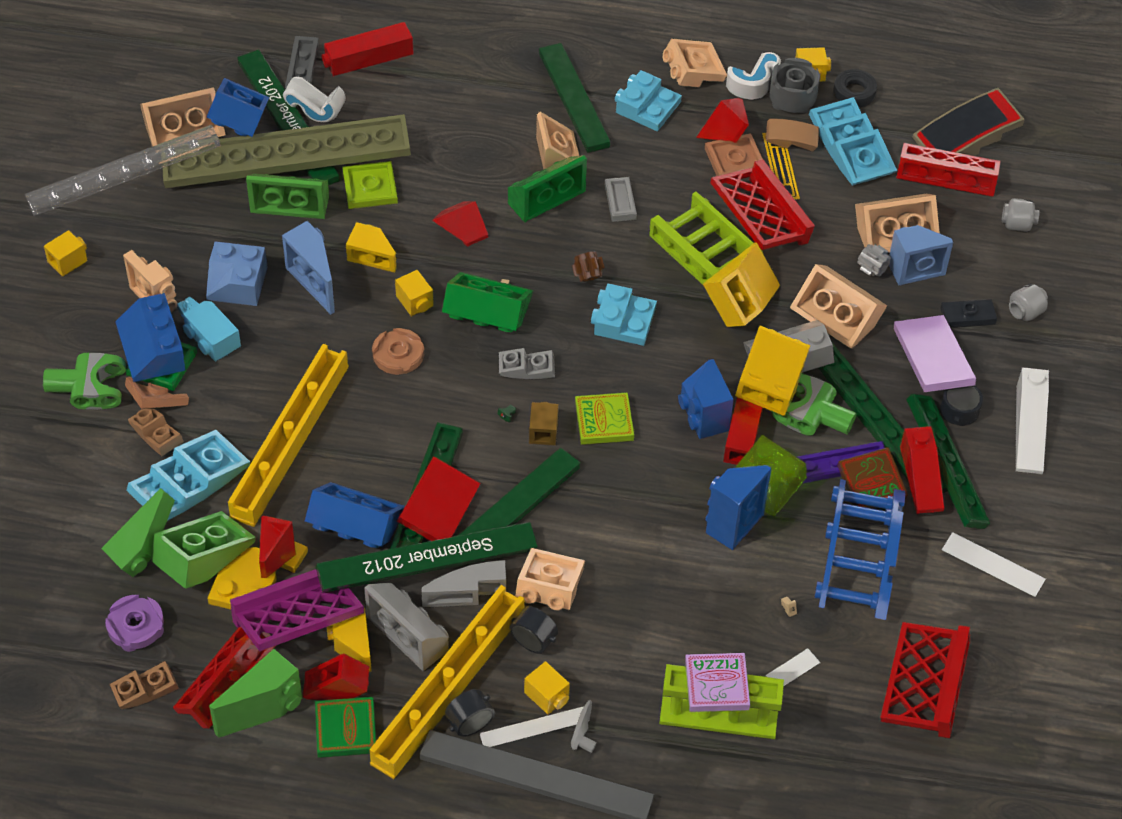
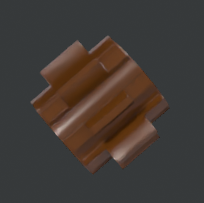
(588, 266)

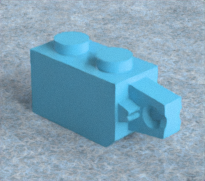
(209, 328)

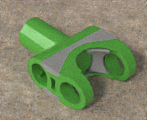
(87, 380)
(816, 408)

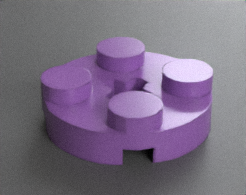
(137, 636)

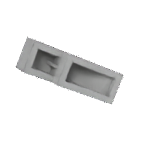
(464, 585)

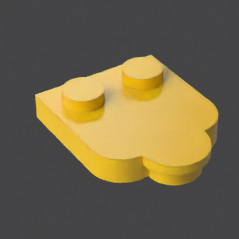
(239, 578)

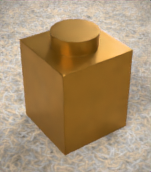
(543, 423)

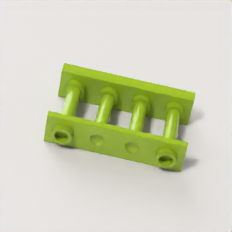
(681, 247)
(764, 694)

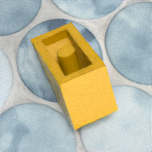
(370, 247)
(351, 638)

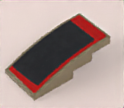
(971, 124)

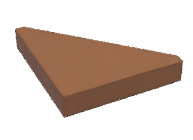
(154, 395)

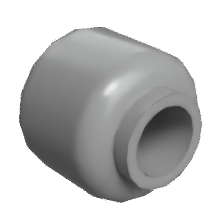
(1020, 215)
(1028, 302)

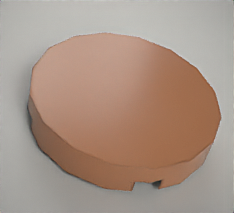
(398, 351)

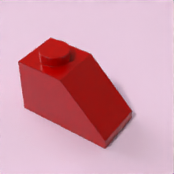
(336, 679)

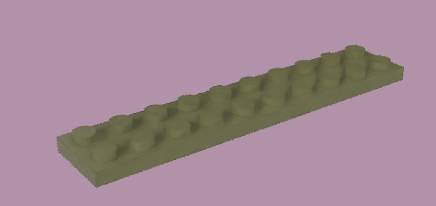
(294, 151)

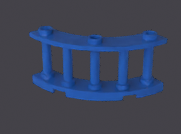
(889, 541)

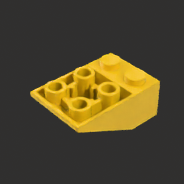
(742, 287)
(772, 370)

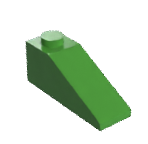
(133, 544)

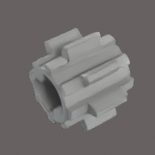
(874, 260)

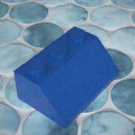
(150, 339)
(737, 503)
(353, 514)

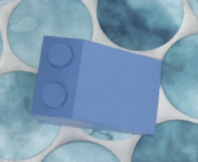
(308, 262)

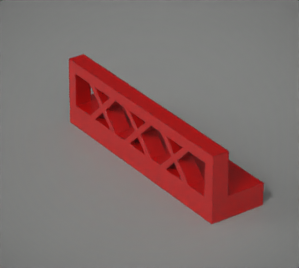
(948, 172)
(220, 674)

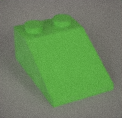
(199, 548)
(258, 696)

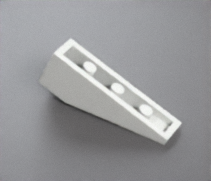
(1031, 419)

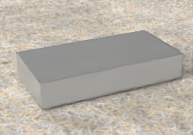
(620, 199)

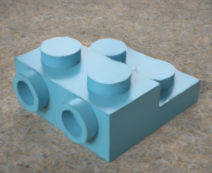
(646, 100)
(623, 315)

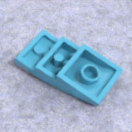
(852, 141)
(192, 472)

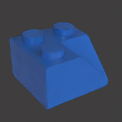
(237, 108)
(707, 401)

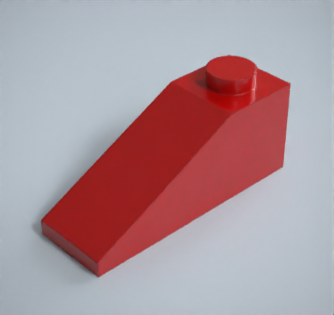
(922, 469)

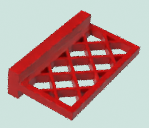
(776, 199)
(950, 684)

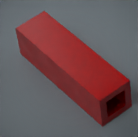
(368, 49)
(742, 430)

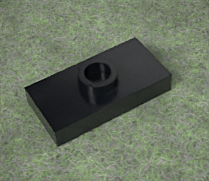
(969, 313)

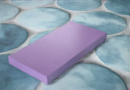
(934, 353)

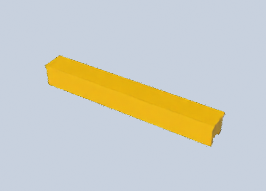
(287, 436)
(445, 683)

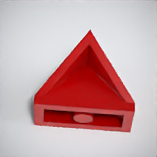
(726, 121)
(463, 222)
(276, 544)

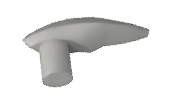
(581, 728)

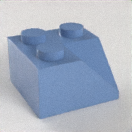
(918, 254)
(236, 273)

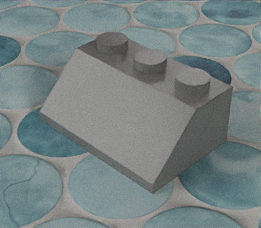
(813, 334)
(405, 624)

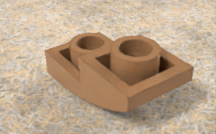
(789, 132)
(155, 430)
(143, 688)

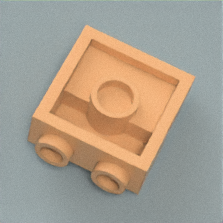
(693, 62)
(149, 278)
(549, 579)

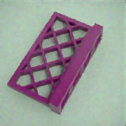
(291, 595)

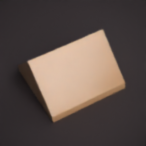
(554, 140)

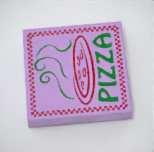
(717, 682)

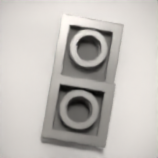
(526, 366)

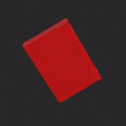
(438, 501)

